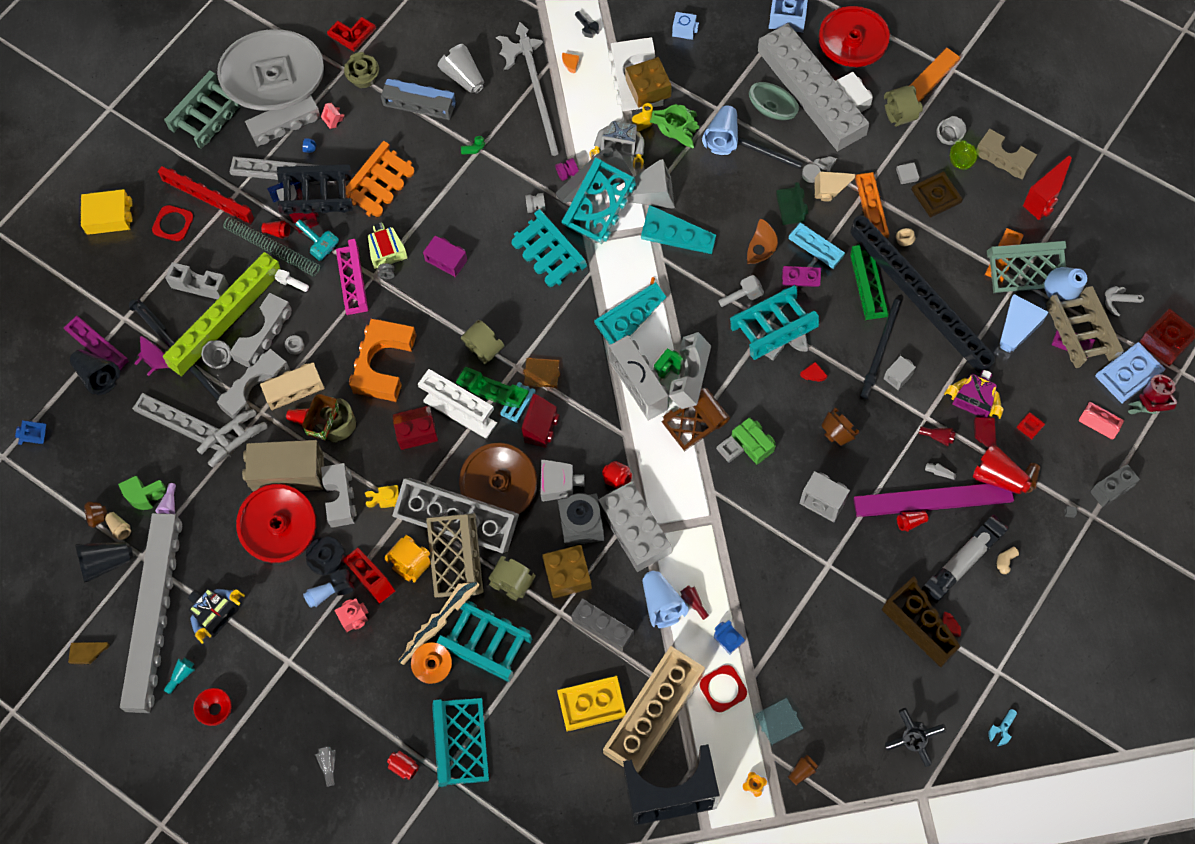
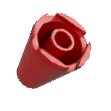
(1001, 472)

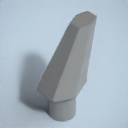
(940, 470)

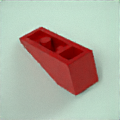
(369, 575)

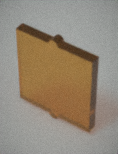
(541, 372)

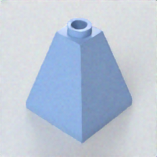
(1020, 323)

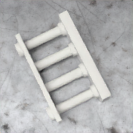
(457, 403)

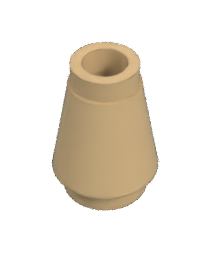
(117, 526)

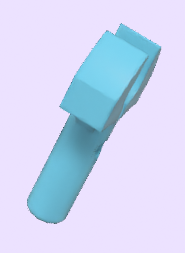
(1003, 728)

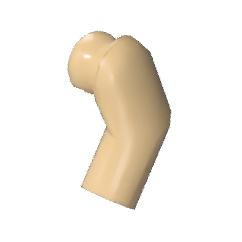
(1004, 558)

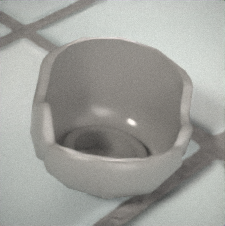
(951, 130)
(216, 354)

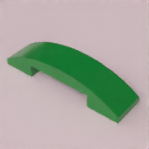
(492, 390)

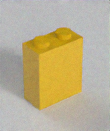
(105, 212)

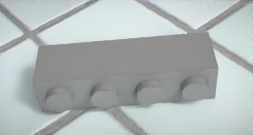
(282, 121)

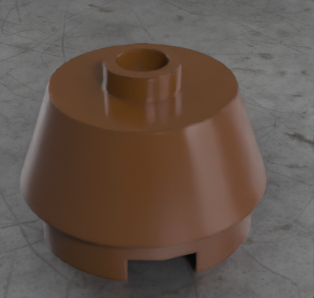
(838, 428)

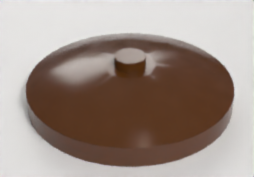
(499, 477)

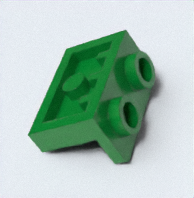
(668, 362)

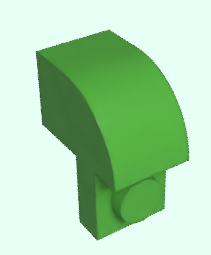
(141, 496)

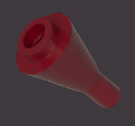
(942, 435)
(693, 600)

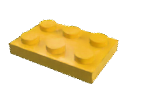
(591, 703)

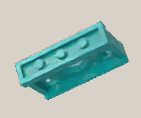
(580, 199)

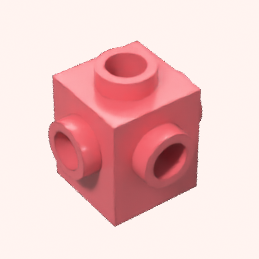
(352, 614)

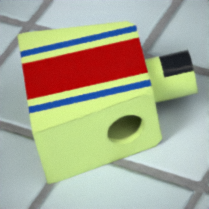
(385, 246)

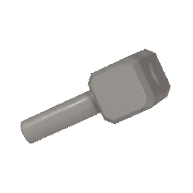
(750, 286)

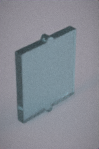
(778, 721)

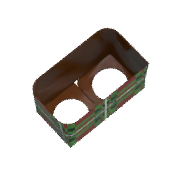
(319, 402)

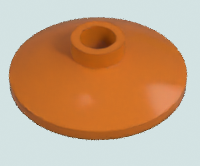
(429, 652)

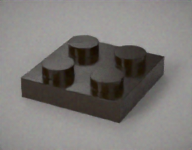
(936, 194)

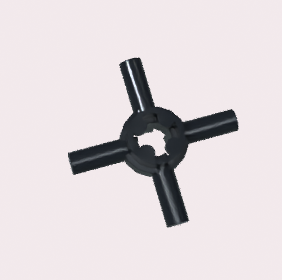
(921, 736)

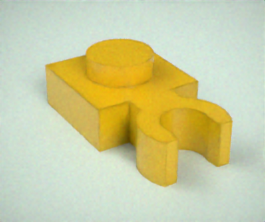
(386, 497)

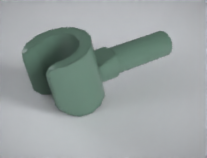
(1138, 407)

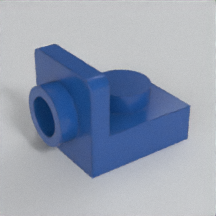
(30, 432)
(728, 637)

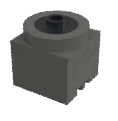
(581, 519)

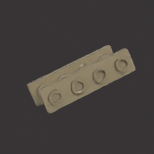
(1096, 316)

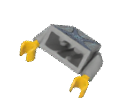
(623, 138)

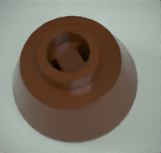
(94, 513)

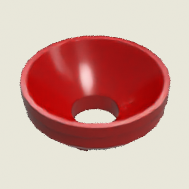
(206, 700)

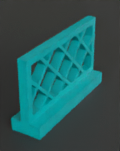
(441, 742)

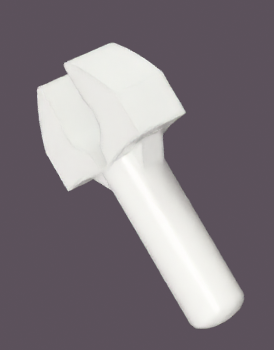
(283, 277)

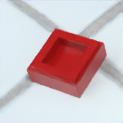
(1030, 425)

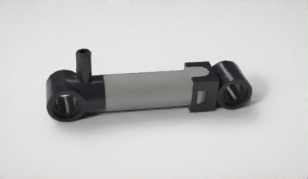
(965, 558)

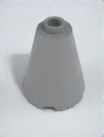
(462, 68)

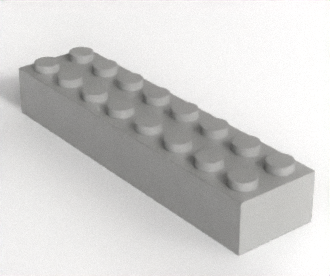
(813, 87)

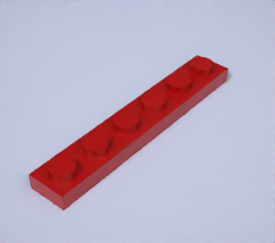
(201, 192)

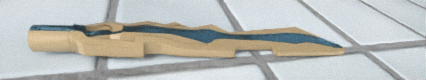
(437, 621)

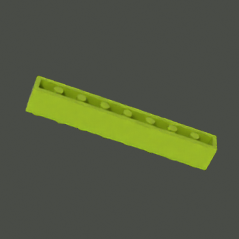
(222, 314)

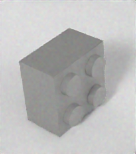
(824, 496)

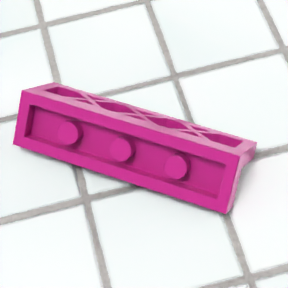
(357, 276)

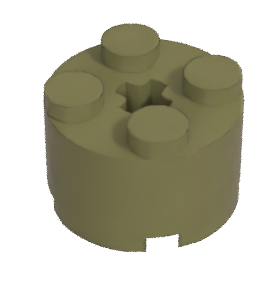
(902, 105)
(482, 341)
(342, 425)
(511, 578)

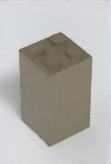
(284, 463)

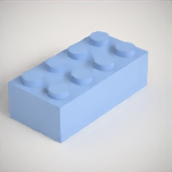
(788, 12)

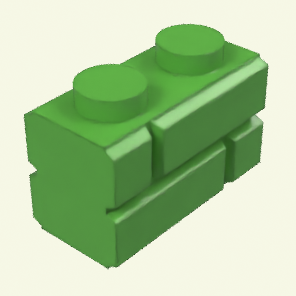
(753, 440)

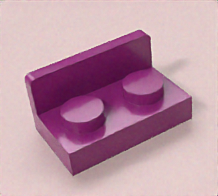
(801, 276)

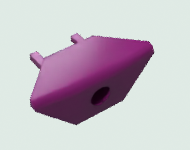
(151, 355)

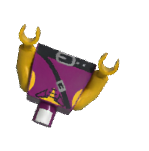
(976, 395)

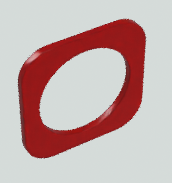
(169, 209)
(721, 707)

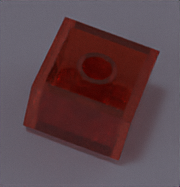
(1169, 337)

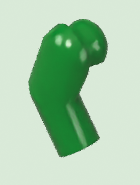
(475, 148)

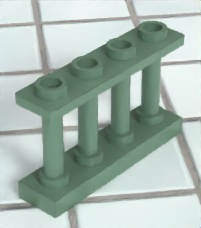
(190, 103)

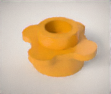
(756, 790)

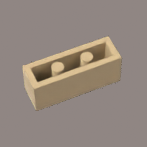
(292, 386)

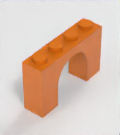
(379, 336)

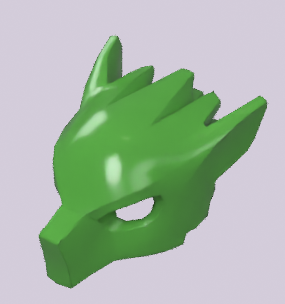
(678, 124)

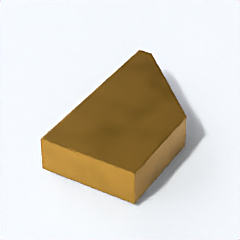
(86, 652)

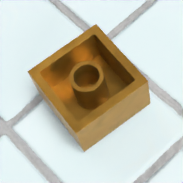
(648, 82)
(567, 571)

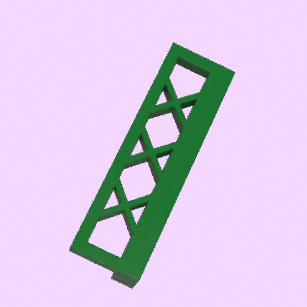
(864, 284)

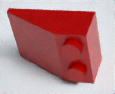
(1045, 192)

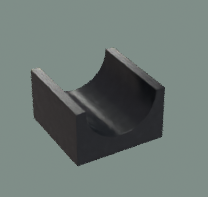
(657, 803)

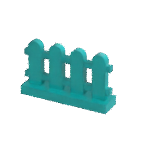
(546, 240)

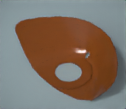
(763, 236)

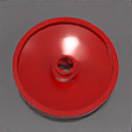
(854, 36)
(258, 521)

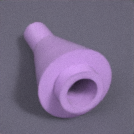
(167, 504)

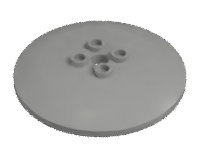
(250, 60)

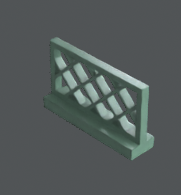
(1022, 251)

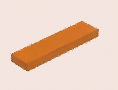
(934, 73)
(871, 201)

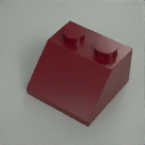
(539, 422)
(414, 427)

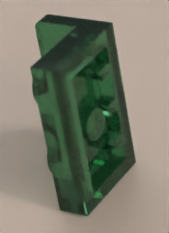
(791, 204)

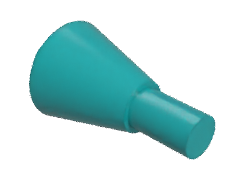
(181, 671)

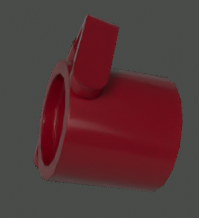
(1157, 393)

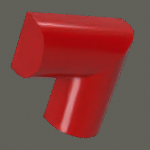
(352, 37)

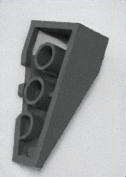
(609, 156)

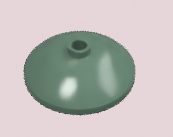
(773, 101)

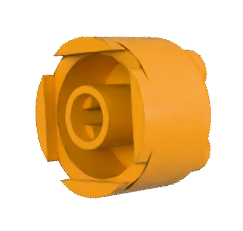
(408, 559)

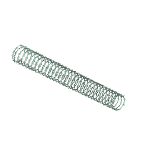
(253, 242)

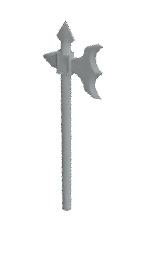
(526, 46)

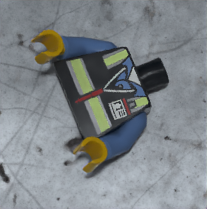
(212, 611)

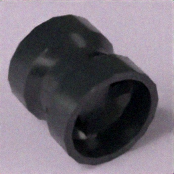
(342, 582)

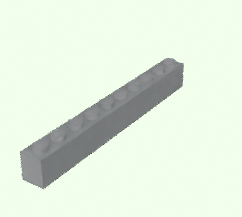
(150, 614)

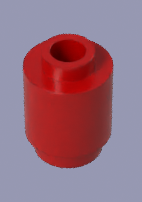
(402, 765)

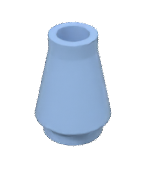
(318, 594)

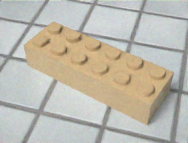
(654, 709)

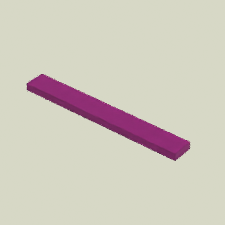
(931, 499)

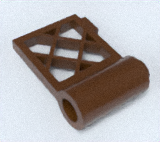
(710, 412)

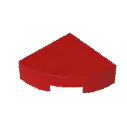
(813, 373)
(952, 624)

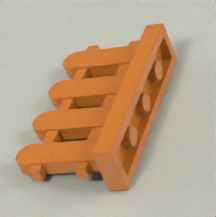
(379, 171)

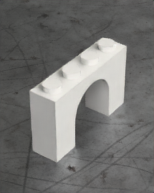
(624, 55)

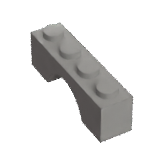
(248, 350)
(695, 354)
(236, 398)

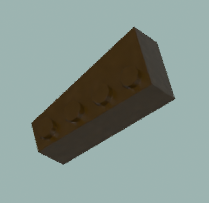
(921, 622)

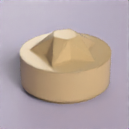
(905, 237)

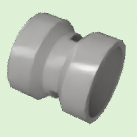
(535, 202)

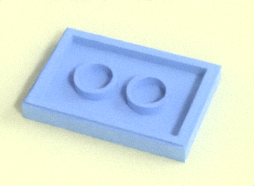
(1129, 372)

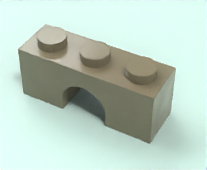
(1015, 163)

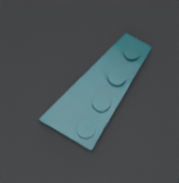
(673, 231)
(630, 314)

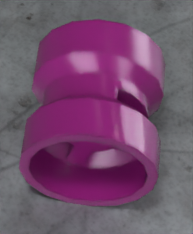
(566, 169)

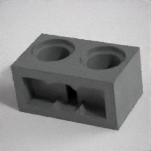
(1115, 485)

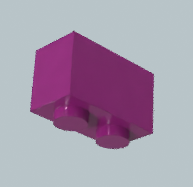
(445, 255)

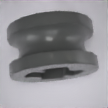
(386, 271)

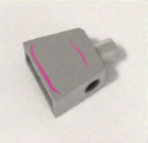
(558, 480)

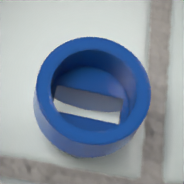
(309, 145)

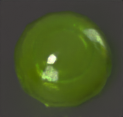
(963, 155)

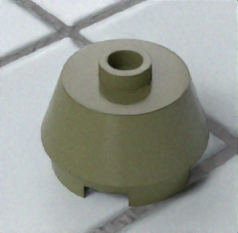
(361, 70)

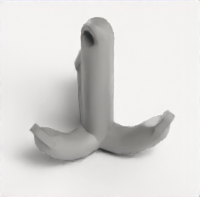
(1113, 294)

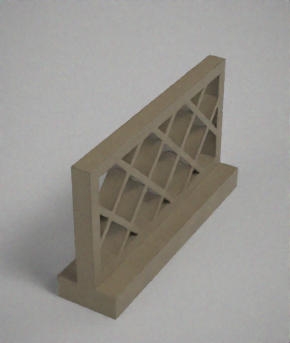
(469, 549)

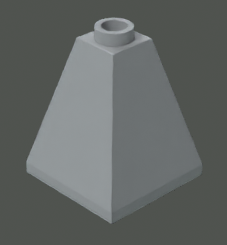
(653, 187)

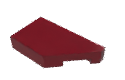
(985, 431)

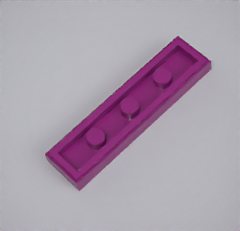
(94, 342)

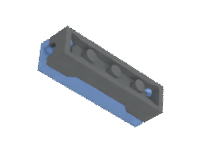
(418, 99)

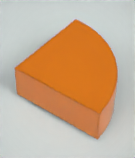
(570, 62)

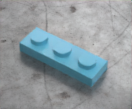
(816, 245)

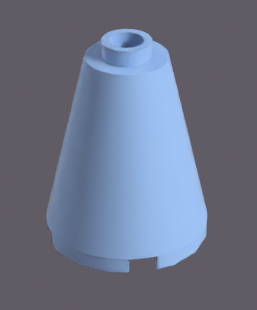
(722, 132)
(1065, 283)
(662, 600)

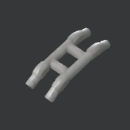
(228, 447)

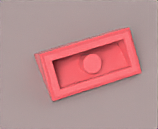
(1101, 420)

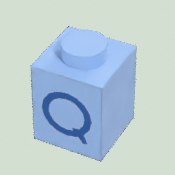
(685, 25)

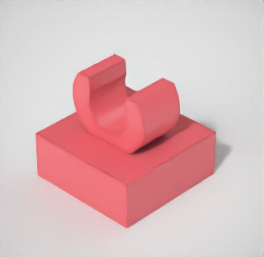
(331, 115)

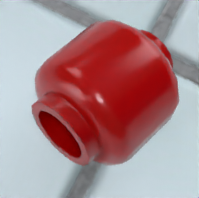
(616, 474)

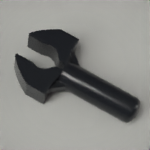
(587, 25)

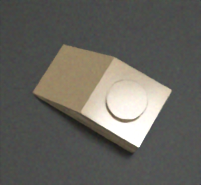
(831, 184)

